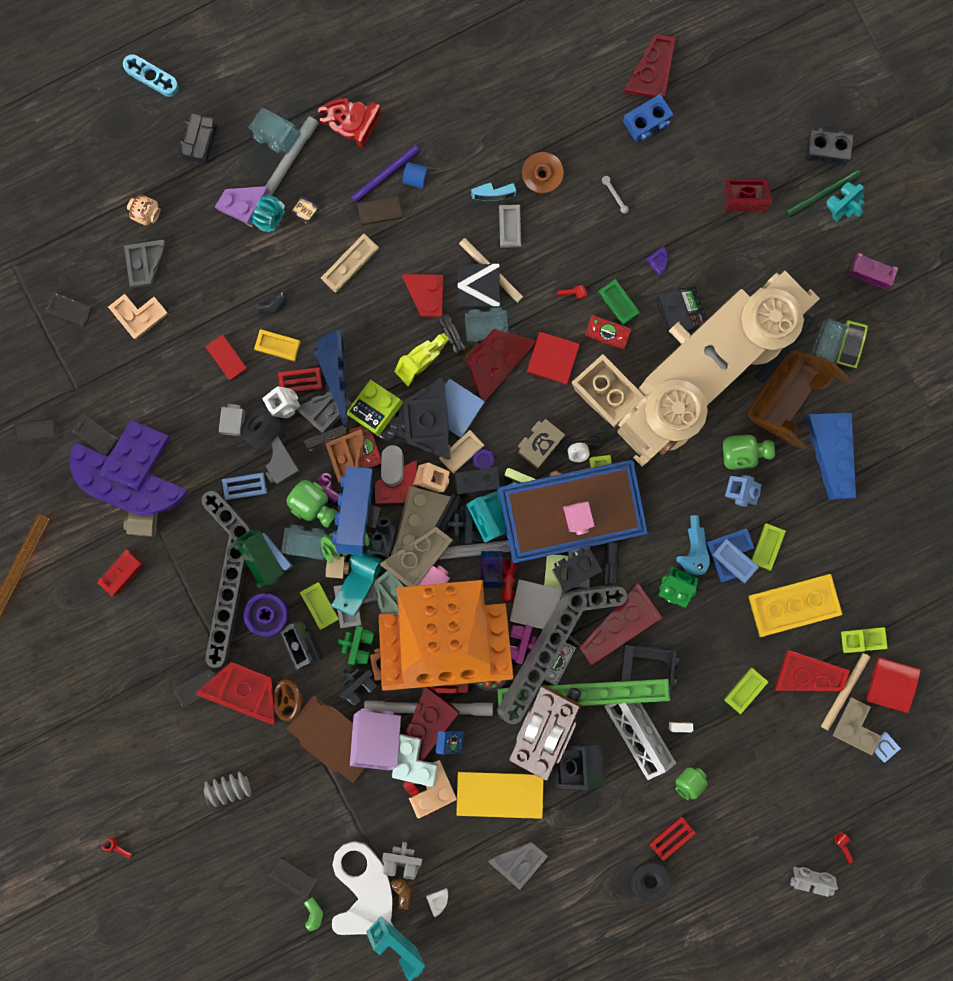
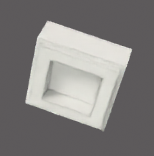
(680, 726)

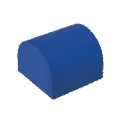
(414, 175)

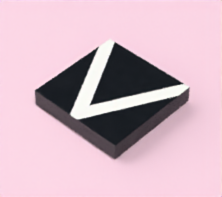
(479, 285)

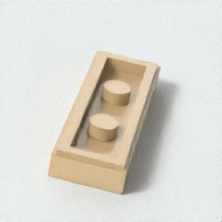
(350, 263)

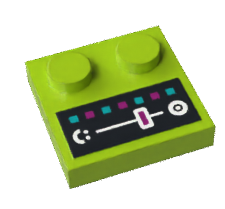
(374, 407)

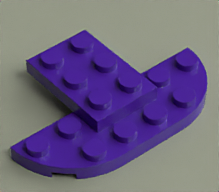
(124, 475)

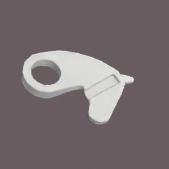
(371, 889)

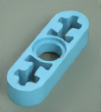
(146, 66)

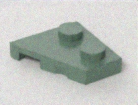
(387, 594)

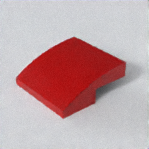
(893, 684)

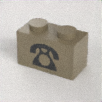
(541, 443)

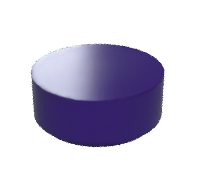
(483, 459)

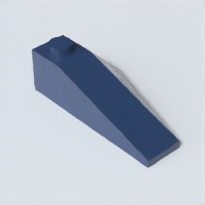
(332, 364)

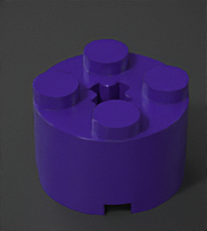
(255, 610)

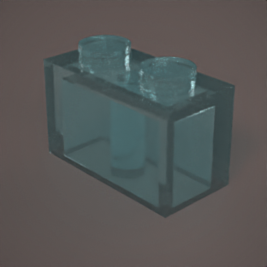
(274, 130)
(829, 340)
(303, 543)

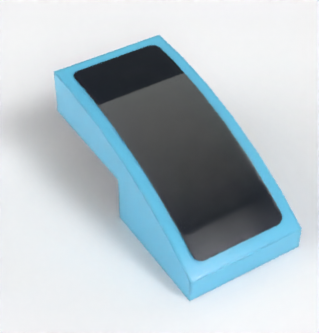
(487, 193)

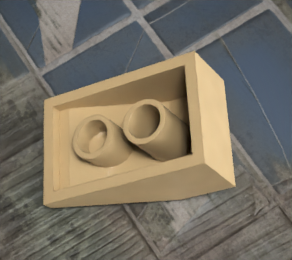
(607, 390)

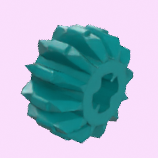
(268, 213)

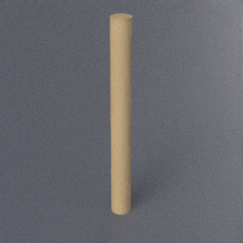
(481, 260)
(845, 693)

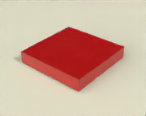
(553, 358)

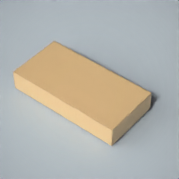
(462, 451)

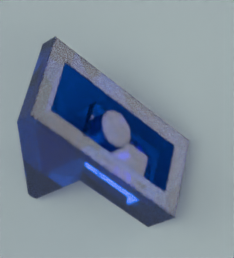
(491, 569)

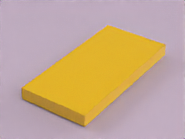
(795, 605)
(499, 795)

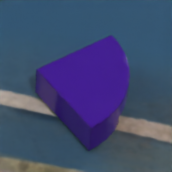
(658, 260)

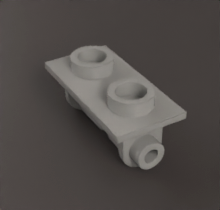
(823, 883)

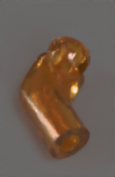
(403, 891)

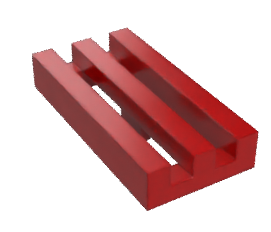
(303, 380)
(679, 843)

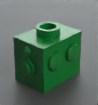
(678, 587)

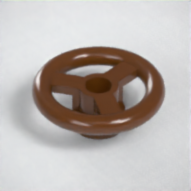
(290, 699)

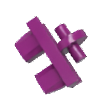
(522, 633)

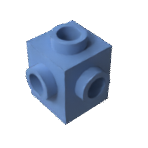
(743, 490)

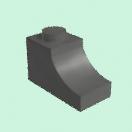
(281, 465)

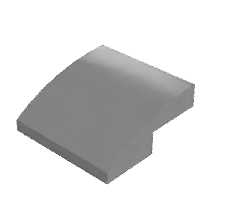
(534, 604)

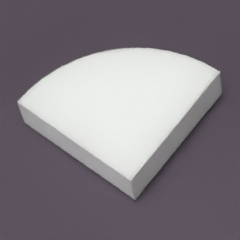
(438, 901)

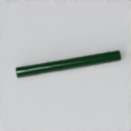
(823, 193)

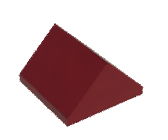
(747, 195)

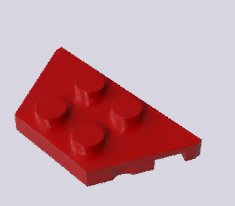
(241, 691)

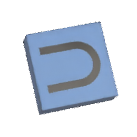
(886, 747)

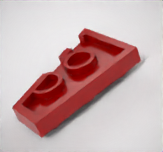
(809, 674)

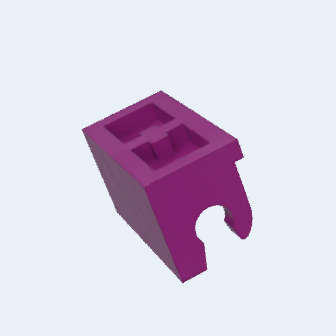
(873, 271)

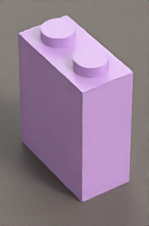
(375, 739)

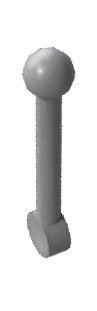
(606, 181)

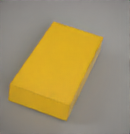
(277, 345)

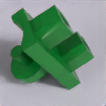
(357, 655)

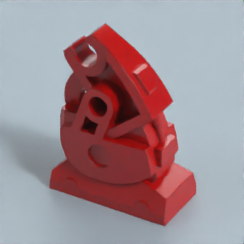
(354, 119)

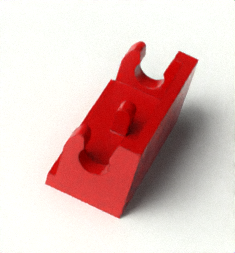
(120, 573)

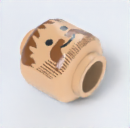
(143, 210)

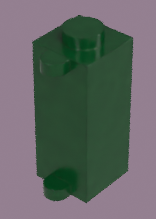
(259, 558)

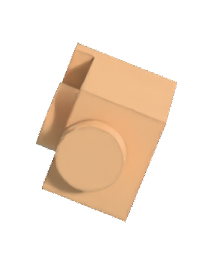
(438, 475)

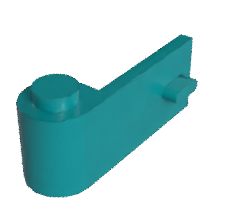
(358, 583)

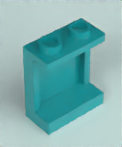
(488, 515)
(384, 934)

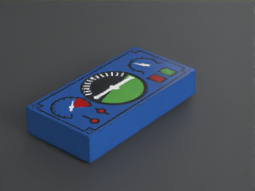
(449, 742)

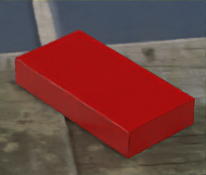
(226, 357)

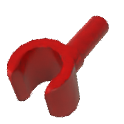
(580, 292)
(842, 840)
(116, 848)

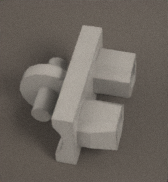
(391, 861)

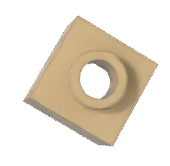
(337, 568)

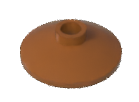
(545, 163)

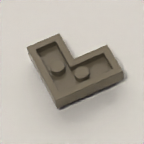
(851, 730)

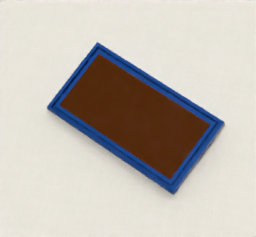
(537, 518)

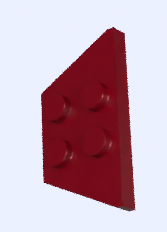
(496, 359)

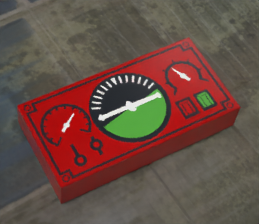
(607, 332)
(370, 452)

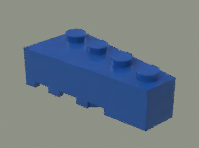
(834, 452)
(354, 511)

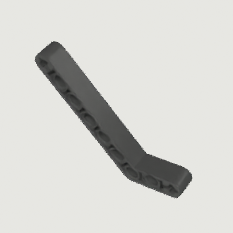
(225, 582)
(553, 649)

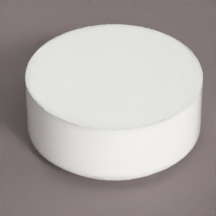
(578, 452)

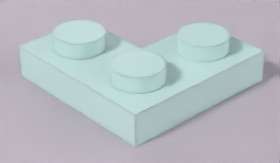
(409, 766)

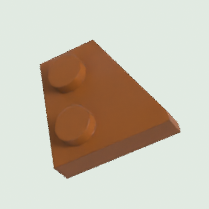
(346, 452)

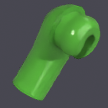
(315, 916)

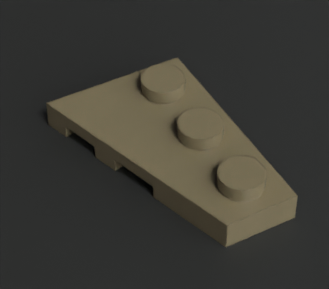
(417, 558)

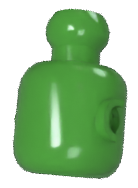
(744, 451)
(309, 502)

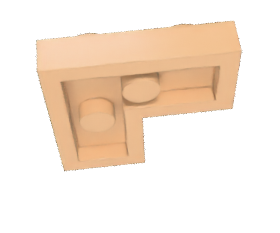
(138, 320)
(435, 796)

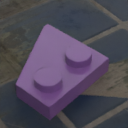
(241, 202)

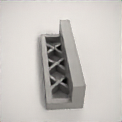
(645, 734)

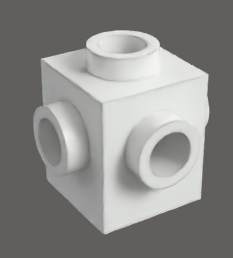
(282, 402)

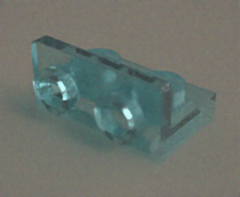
(480, 323)

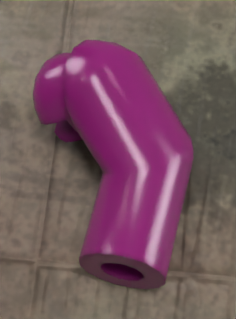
(326, 483)

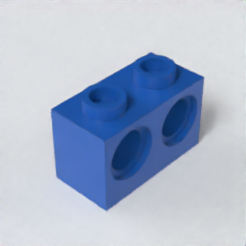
(645, 114)

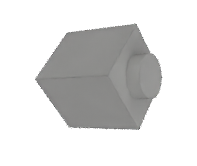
(231, 420)

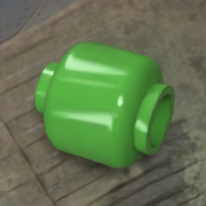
(691, 783)

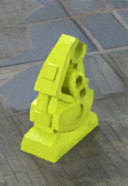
(419, 359)

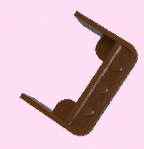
(788, 390)

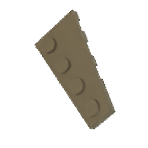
(419, 515)

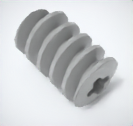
(226, 790)

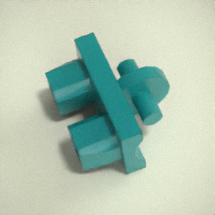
(850, 204)

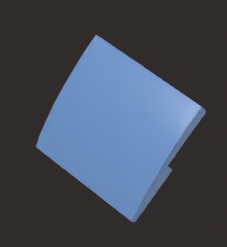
(461, 407)

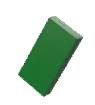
(618, 302)

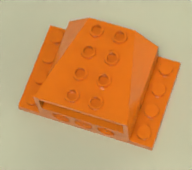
(444, 637)

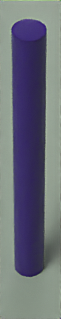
(385, 173)

